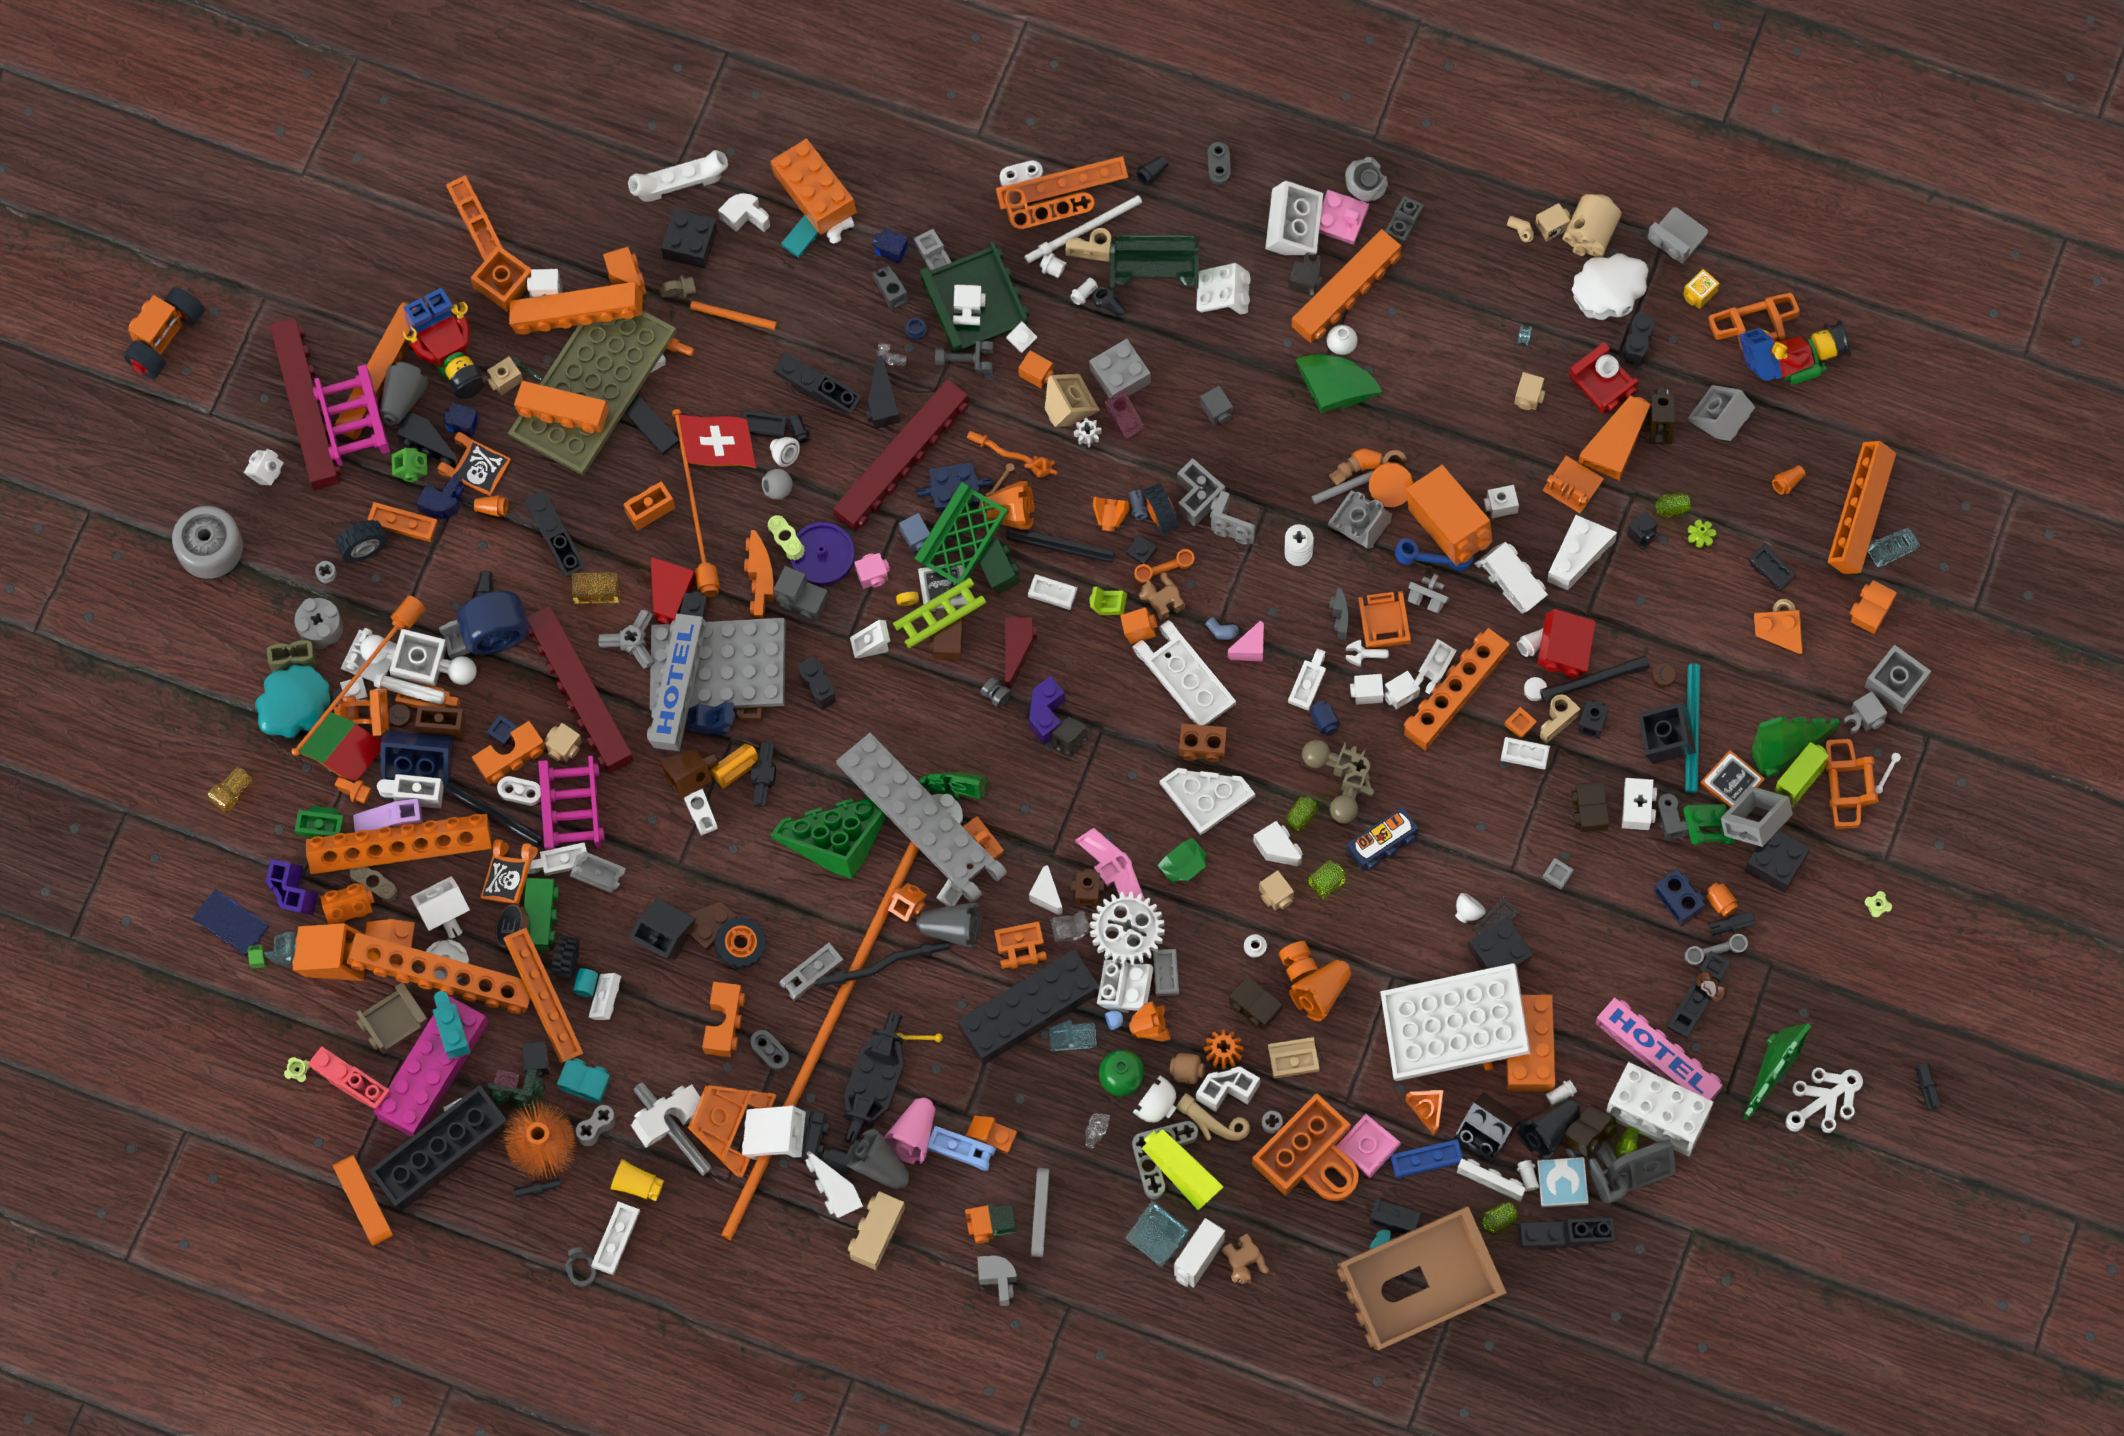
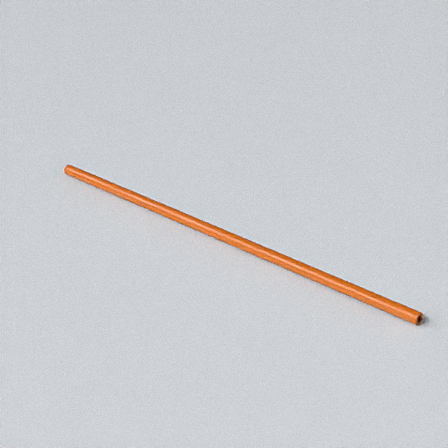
(824, 1033)

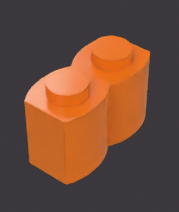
(1873, 606)

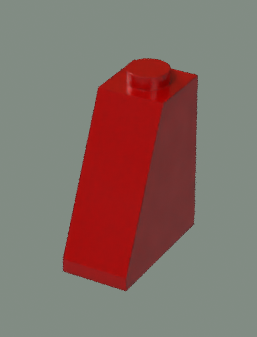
(668, 589)

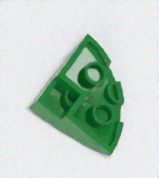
(1336, 381)
(956, 784)

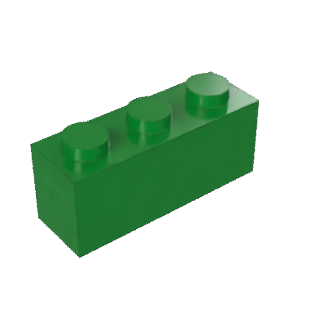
(539, 905)

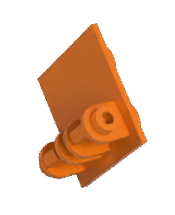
(1572, 484)

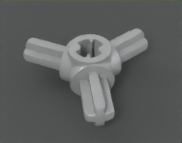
(635, 632)

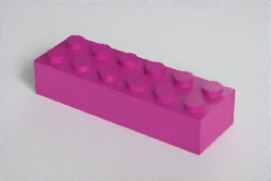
(427, 1074)

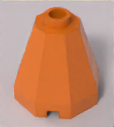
(1018, 501)

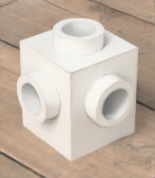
(264, 467)

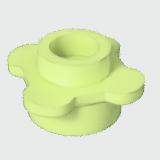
(1876, 910)
(294, 1063)

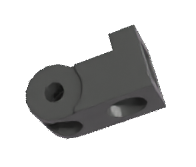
(891, 288)
(1669, 818)

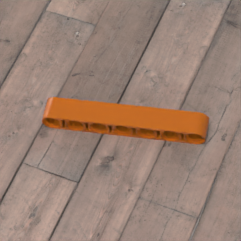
(389, 351)

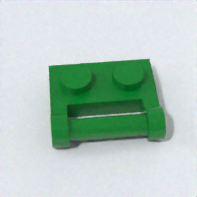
(1706, 817)

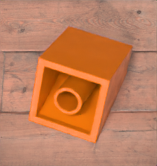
(324, 952)

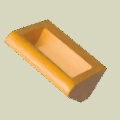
(734, 765)

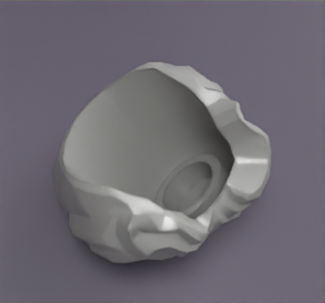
(1365, 179)

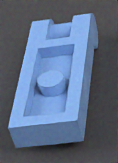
(960, 1148)

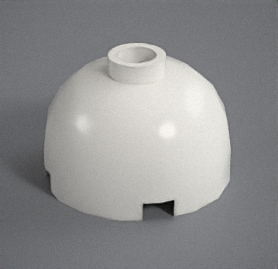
(1157, 1102)

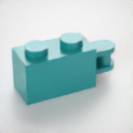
(450, 1027)

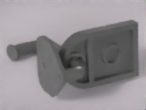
(1631, 1170)

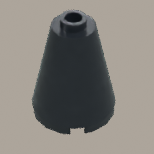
(1547, 1127)

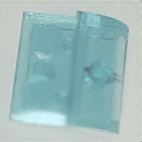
(1157, 1234)

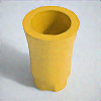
(636, 1181)

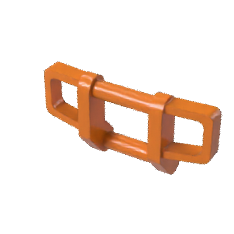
(1768, 304)
(1853, 764)

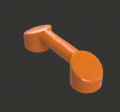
(1183, 560)

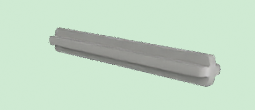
(675, 1132)

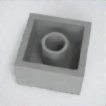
(1120, 369)
(1897, 679)

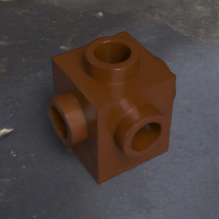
(1087, 887)

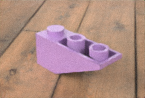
(389, 815)

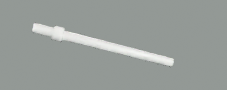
(1047, 248)

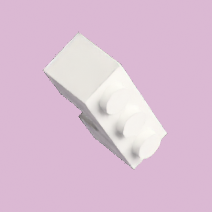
(651, 1124)

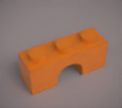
(495, 766)
(721, 1039)

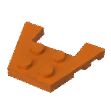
(718, 1120)

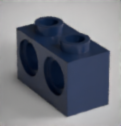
(1674, 899)

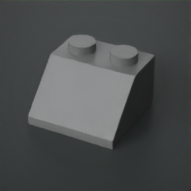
(1722, 412)

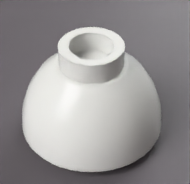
(1342, 339)
(785, 450)
(1468, 908)

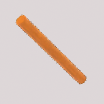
(753, 320)

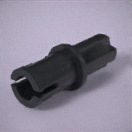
(1731, 923)
(1927, 1086)

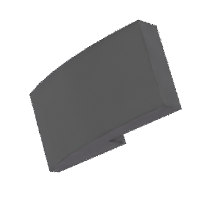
(1404, 220)
(1340, 611)

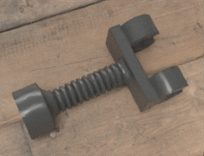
(983, 368)

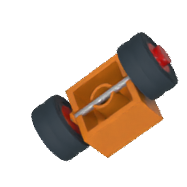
(157, 327)

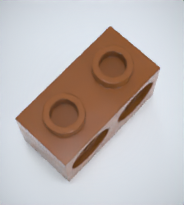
(1203, 736)

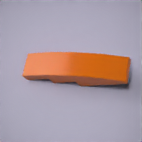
(473, 216)

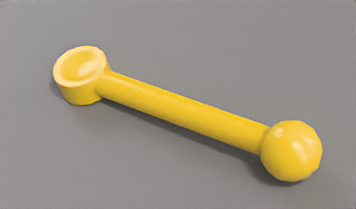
(938, 1037)

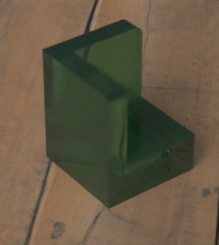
(1002, 1219)

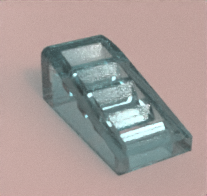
(1880, 552)

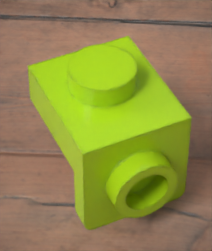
(1108, 601)

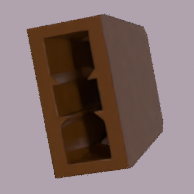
(688, 771)

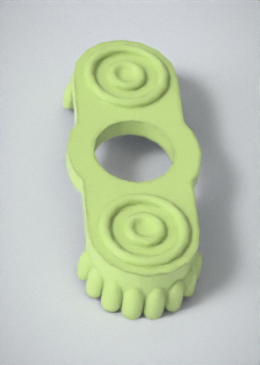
(792, 546)

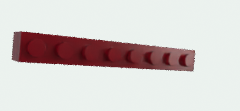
(305, 408)
(901, 455)
(579, 689)

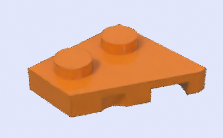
(1780, 628)

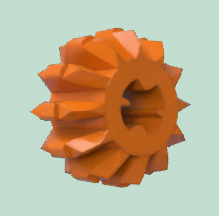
(1232, 1049)

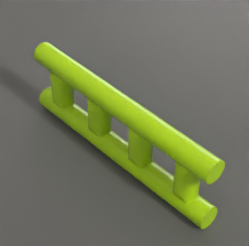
(944, 600)

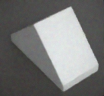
(1045, 892)

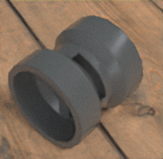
(996, 692)

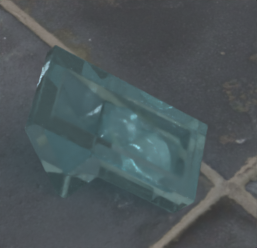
(1075, 1036)

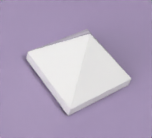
(949, 894)

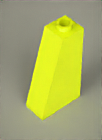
(1181, 1168)

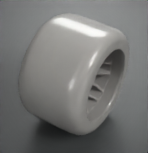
(209, 557)

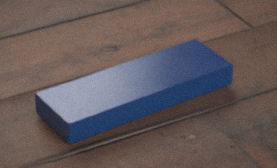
(1426, 1158)

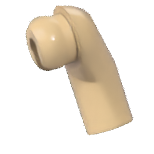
(1523, 227)

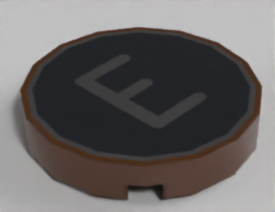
(510, 921)

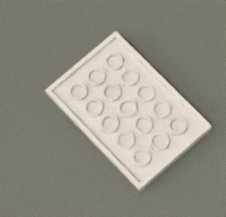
(1455, 1022)

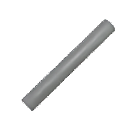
(1341, 488)

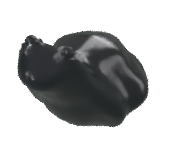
(1108, 299)

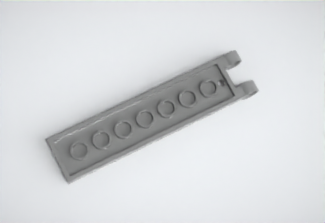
(919, 815)

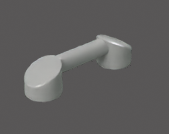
(1735, 944)

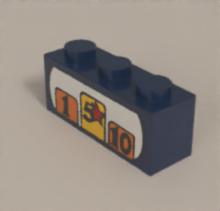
(1382, 840)

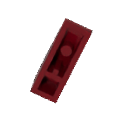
(1018, 644)

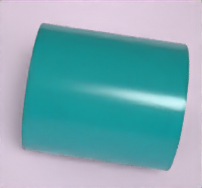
(585, 982)

